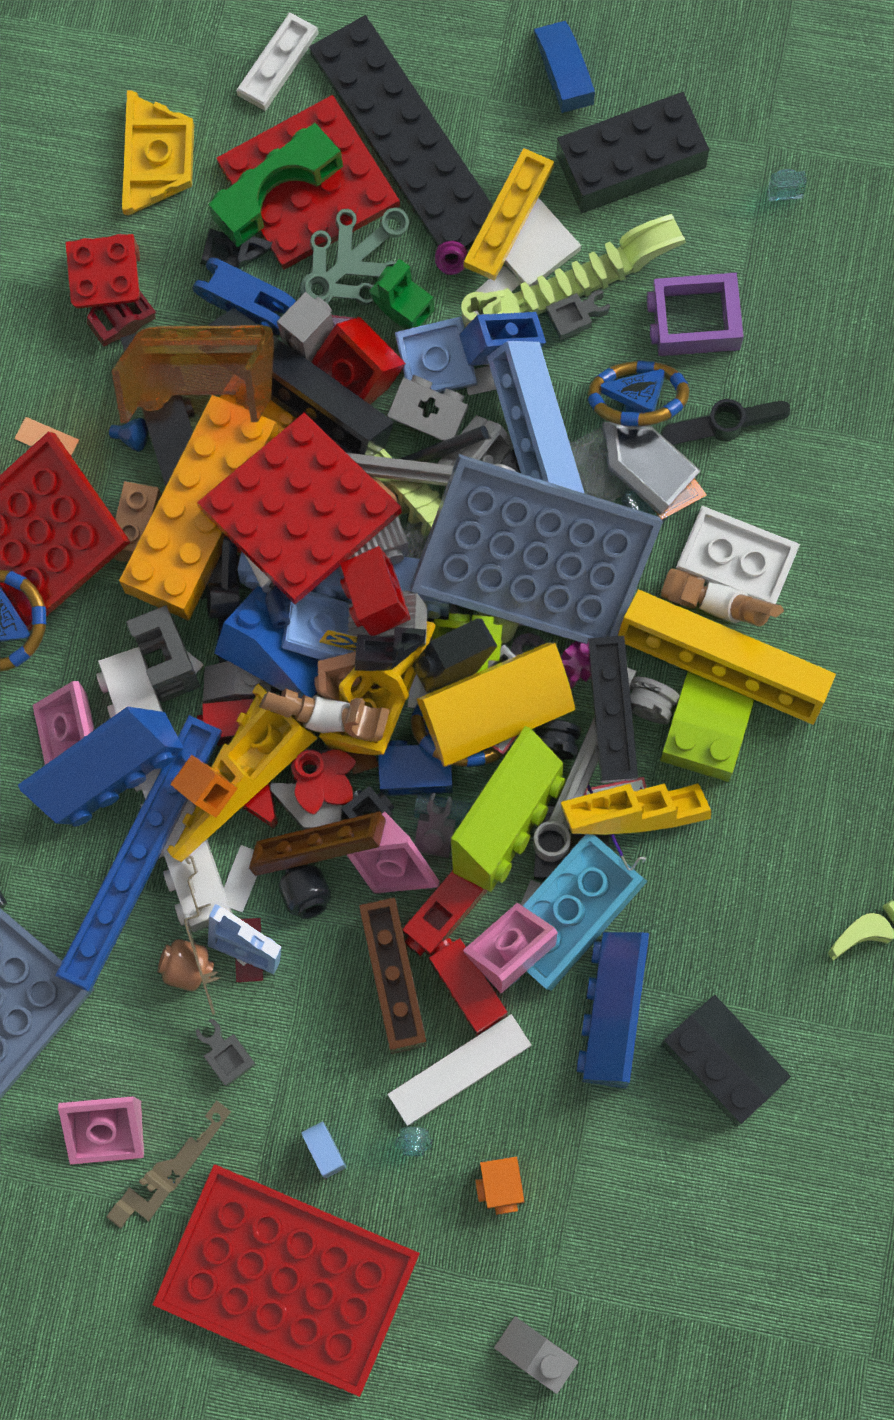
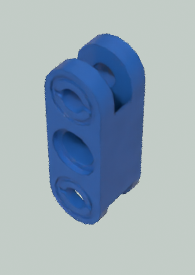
(246, 293)

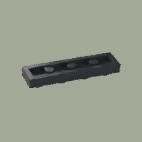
(612, 709)

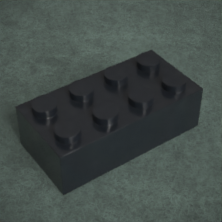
(632, 152)

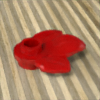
(324, 784)

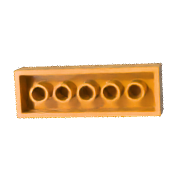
(180, 540)

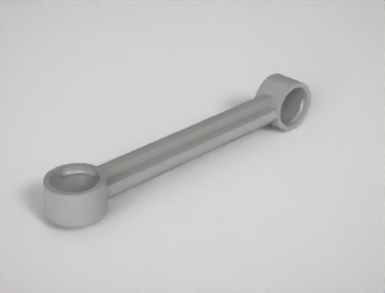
(406, 470)
(574, 787)

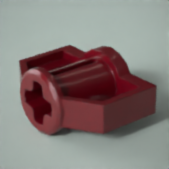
(121, 319)

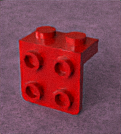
(103, 270)

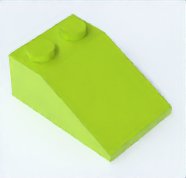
(707, 728)

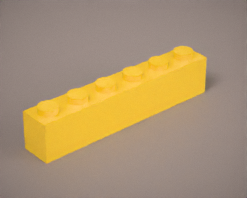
(726, 657)

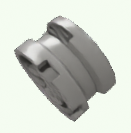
(652, 700)

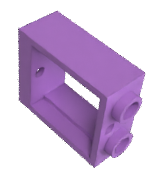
(697, 342)

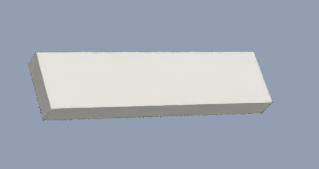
(459, 1070)

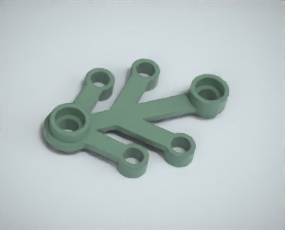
(350, 261)

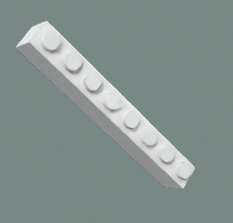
(129, 685)

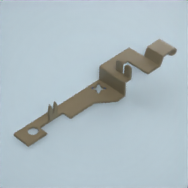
(205, 978)
(158, 1176)

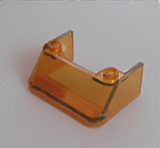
(195, 362)

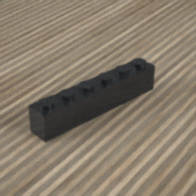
(306, 389)

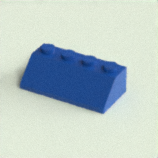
(103, 765)
(615, 1008)

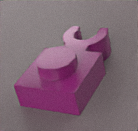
(576, 663)

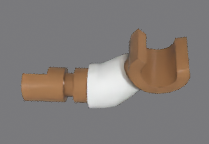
(717, 599)
(329, 715)

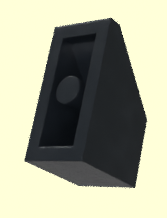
(454, 655)

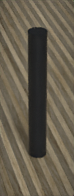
(449, 446)

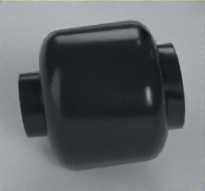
(304, 891)

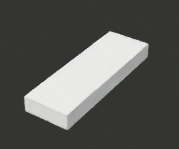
(277, 61)

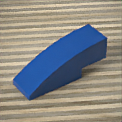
(565, 66)

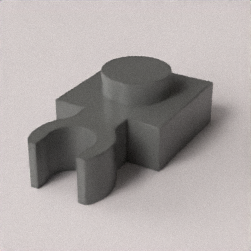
(573, 315)
(435, 830)
(227, 1056)

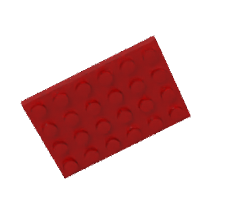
(286, 1280)

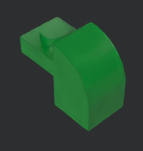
(402, 298)

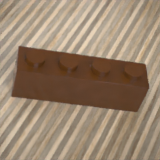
(393, 975)

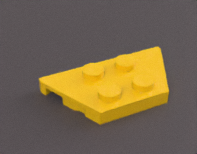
(155, 153)

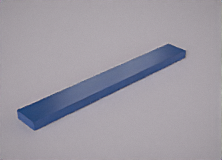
(134, 862)

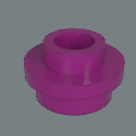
(450, 266)

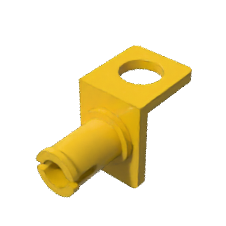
(387, 679)

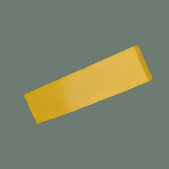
(630, 811)

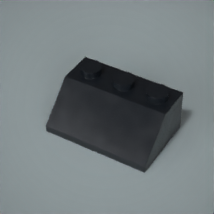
(725, 1060)

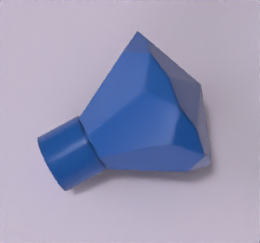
(133, 433)

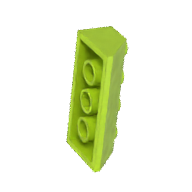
(507, 811)

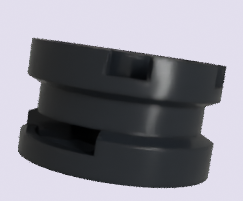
(560, 738)

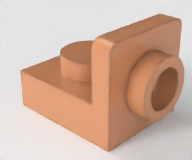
(332, 673)

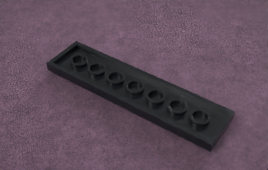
(403, 133)

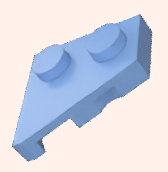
(241, 941)

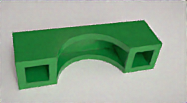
(305, 158)

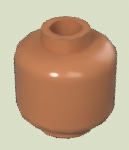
(180, 966)

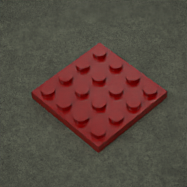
(299, 208)
(299, 508)
(52, 526)

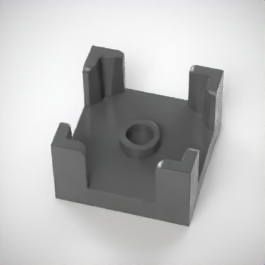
(158, 631)

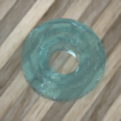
(413, 1141)

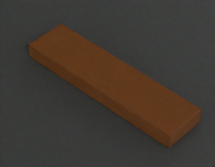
(317, 843)

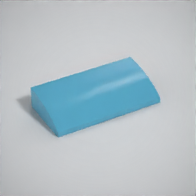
(580, 904)

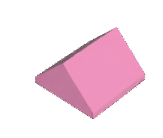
(63, 719)
(394, 864)
(511, 946)
(102, 1129)

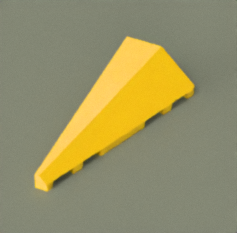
(254, 757)

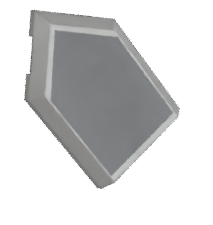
(647, 463)

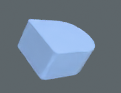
(323, 1150)

